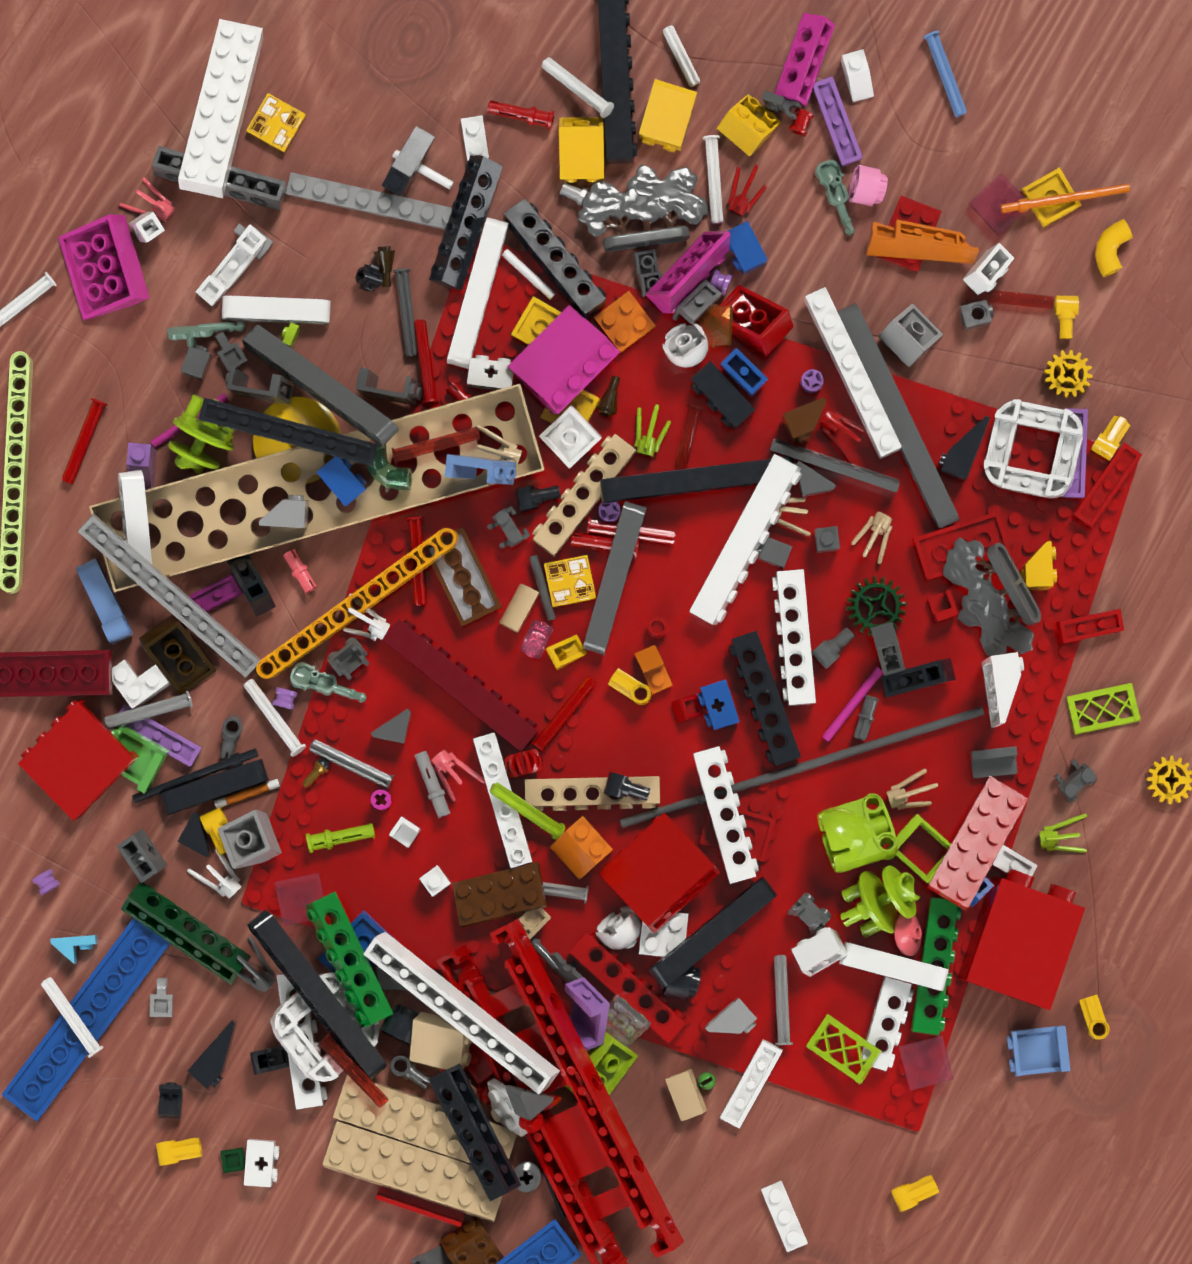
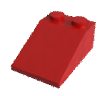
(757, 320)

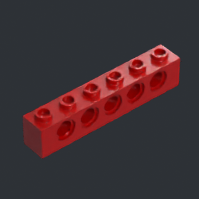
(665, 1030)

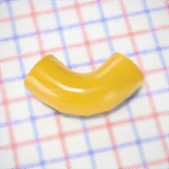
(1107, 247)

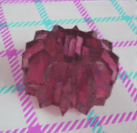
(536, 639)

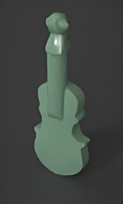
(830, 176)
(201, 330)
(306, 677)

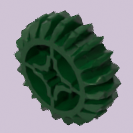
(867, 601)

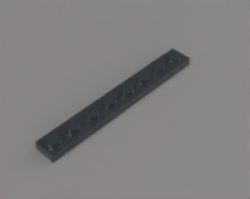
(288, 432)

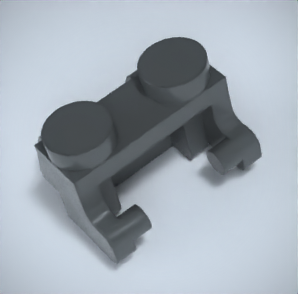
(509, 528)
(348, 658)
(1075, 781)
(810, 913)

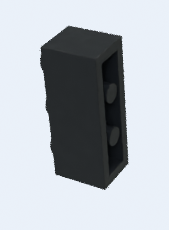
(721, 396)

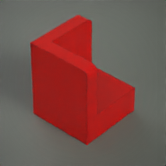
(943, 606)

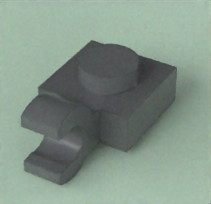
(776, 103)
(231, 354)

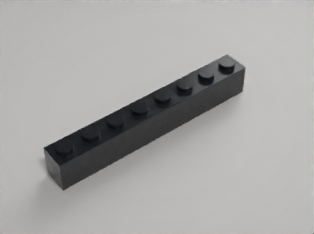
(616, 81)

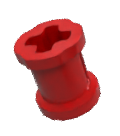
(801, 123)

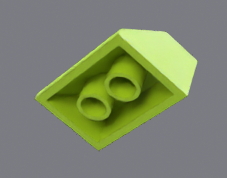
(611, 1061)

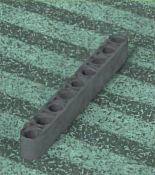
(320, 385)

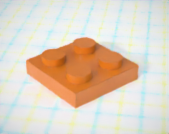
(624, 322)

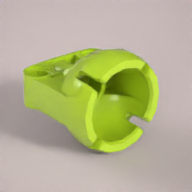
(857, 833)

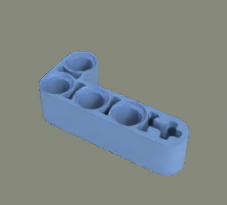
(104, 601)

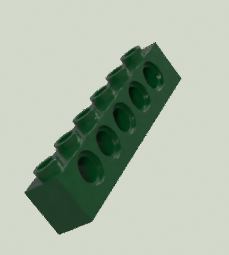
(185, 932)

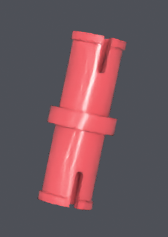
(300, 571)

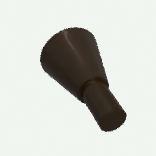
(384, 259)
(608, 404)

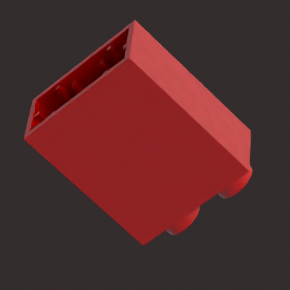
(1022, 939)

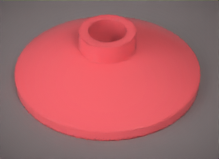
(907, 935)

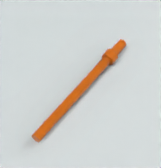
(1024, 205)

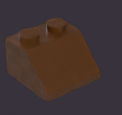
(802, 421)

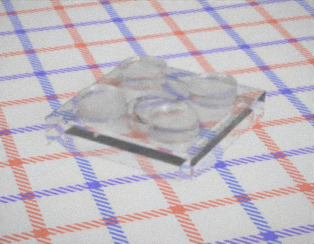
(625, 1021)

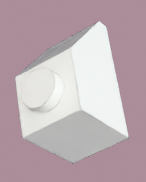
(857, 75)

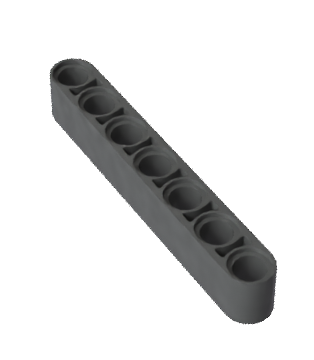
(614, 577)

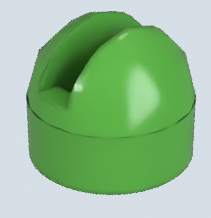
(705, 1075)

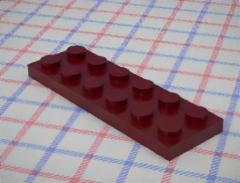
(56, 673)

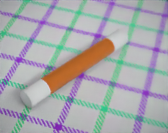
(247, 793)

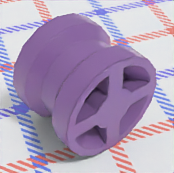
(721, 281)
(812, 377)
(612, 511)
(284, 698)
(46, 882)

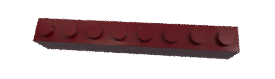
(461, 686)

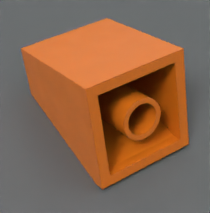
(581, 848)

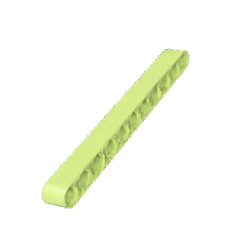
(11, 462)

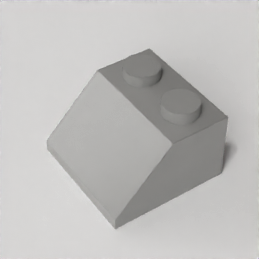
(910, 335)
(288, 513)
(249, 840)
(733, 1019)

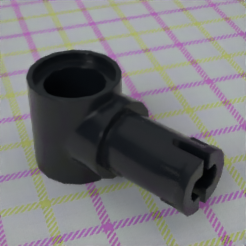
(530, 497)
(620, 786)

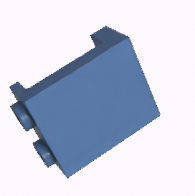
(466, 466)
(1038, 1050)

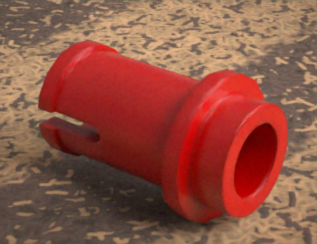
(457, 392)

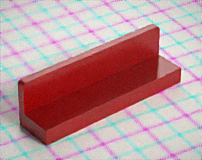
(420, 1206)

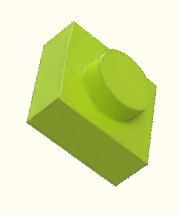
(290, 334)

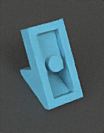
(68, 945)

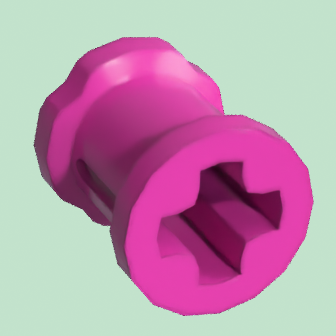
(374, 801)

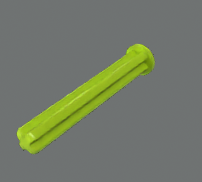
(527, 810)

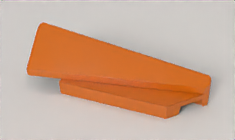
(919, 242)

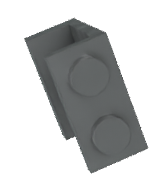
(367, 386)
(279, 392)

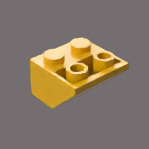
(748, 124)
(1039, 570)

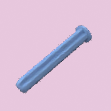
(946, 73)

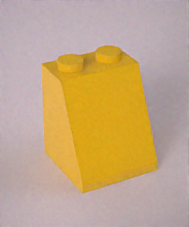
(667, 115)
(581, 148)

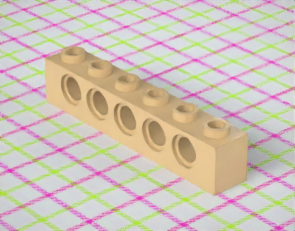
(554, 543)
(534, 788)

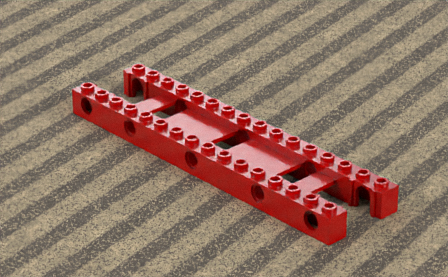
(583, 1135)

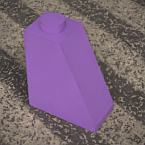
(142, 458)

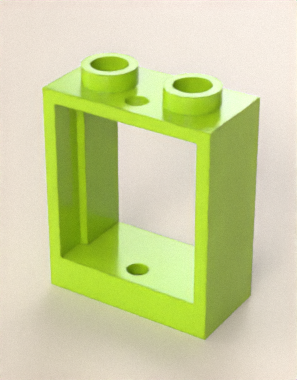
(906, 832)

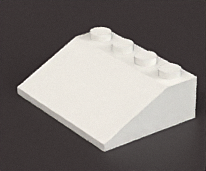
(1001, 681)

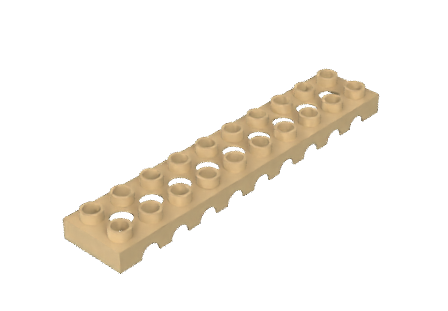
(326, 513)

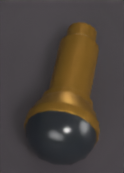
(321, 767)

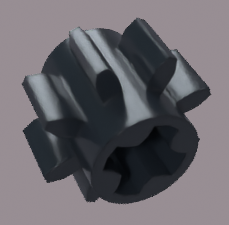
(369, 277)

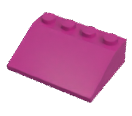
(103, 266)
(689, 270)
(563, 360)

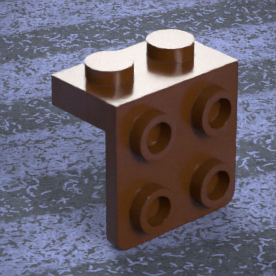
(471, 1245)

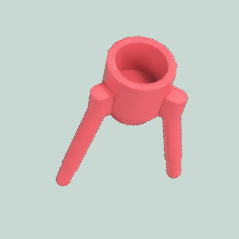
(162, 209)
(444, 762)

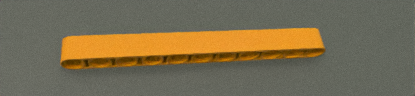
(368, 602)

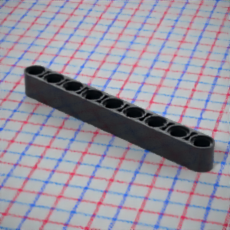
(684, 481)
(316, 994)

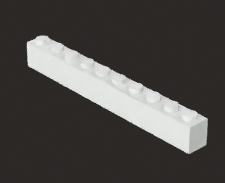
(461, 1012)

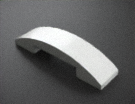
(232, 266)

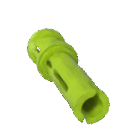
(328, 838)

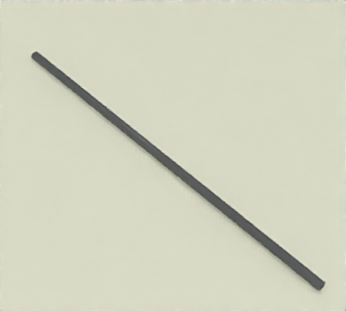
(807, 765)

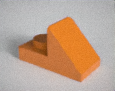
(653, 669)

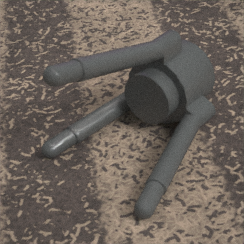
(262, 980)

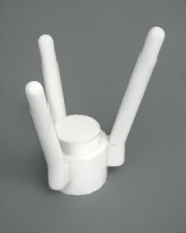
(378, 626)
(228, 885)

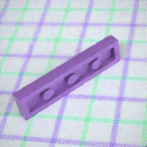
(837, 121)
(1077, 488)
(179, 747)

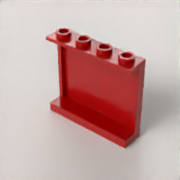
(76, 760)
(659, 872)

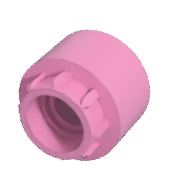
(867, 186)

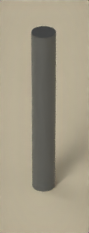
(542, 588)

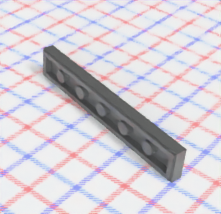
(835, 465)

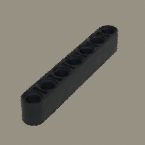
(712, 932)

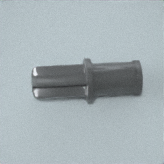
(865, 717)

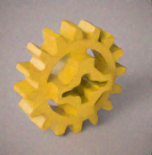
(1062, 366)
(1169, 792)

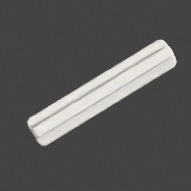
(681, 56)

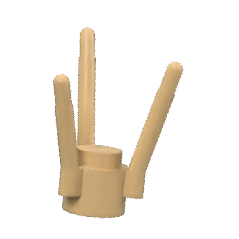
(508, 454)
(794, 510)
(880, 524)
(899, 796)

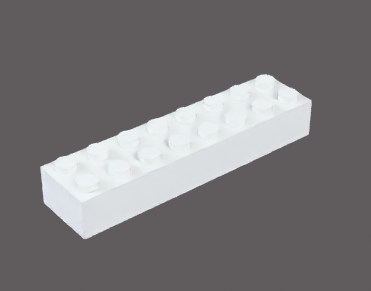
(221, 108)

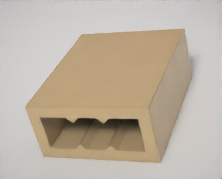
(438, 1043)

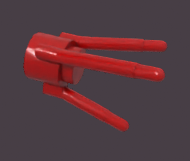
(739, 204)
(833, 422)

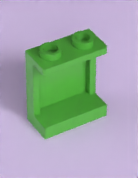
(151, 757)

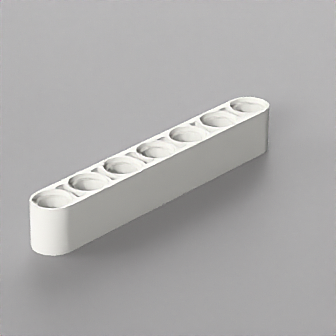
(477, 293)

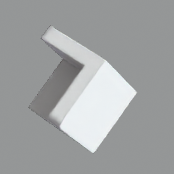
(405, 832)

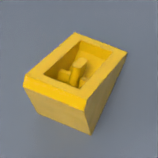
(566, 651)

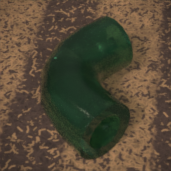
(387, 474)

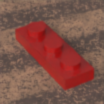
(1090, 626)

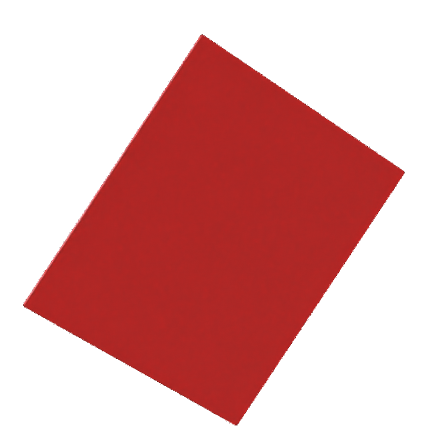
(645, 740)

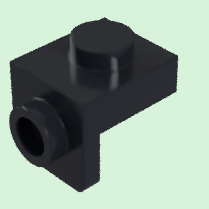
(170, 1101)

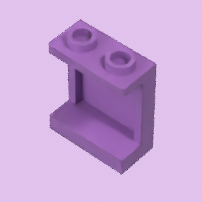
(588, 1012)

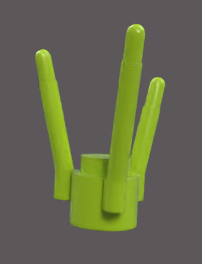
(647, 444)
(1050, 838)

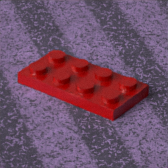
(934, 546)

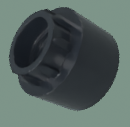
(685, 985)
(399, 1024)

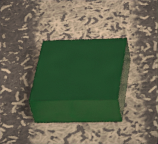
(233, 1160)

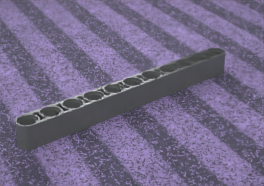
(912, 445)

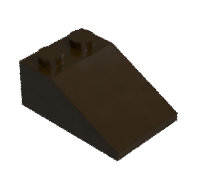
(177, 654)

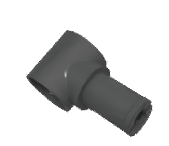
(829, 650)
(230, 737)
(411, 1072)

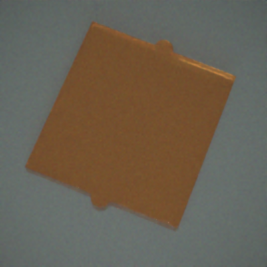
(717, 325)

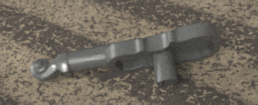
(555, 962)

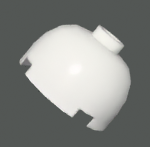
(686, 345)
(620, 930)

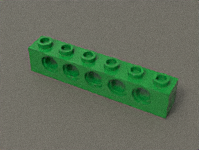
(936, 908)
(359, 964)

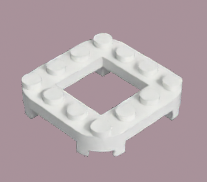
(1043, 418)
(296, 1043)

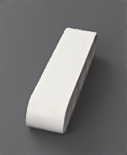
(276, 309)
(135, 512)
(895, 966)

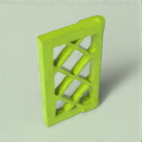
(1107, 691)
(822, 1030)

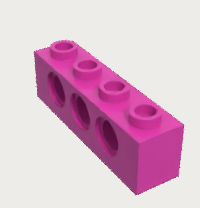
(805, 58)

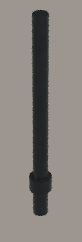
(235, 760)

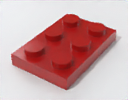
(914, 212)
(758, 829)

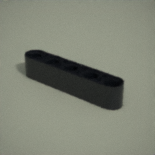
(213, 787)

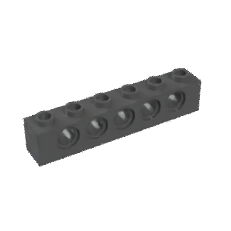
(240, 184)

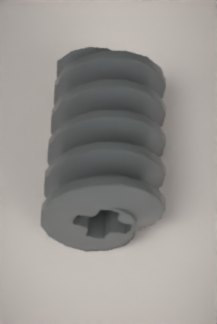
(532, 1169)

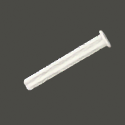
(578, 87)
(714, 178)
(26, 298)
(274, 717)
(71, 1016)

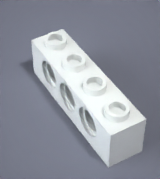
(889, 988)

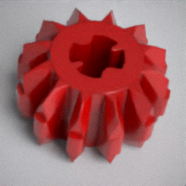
(523, 763)

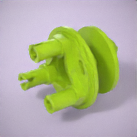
(204, 433)
(881, 900)

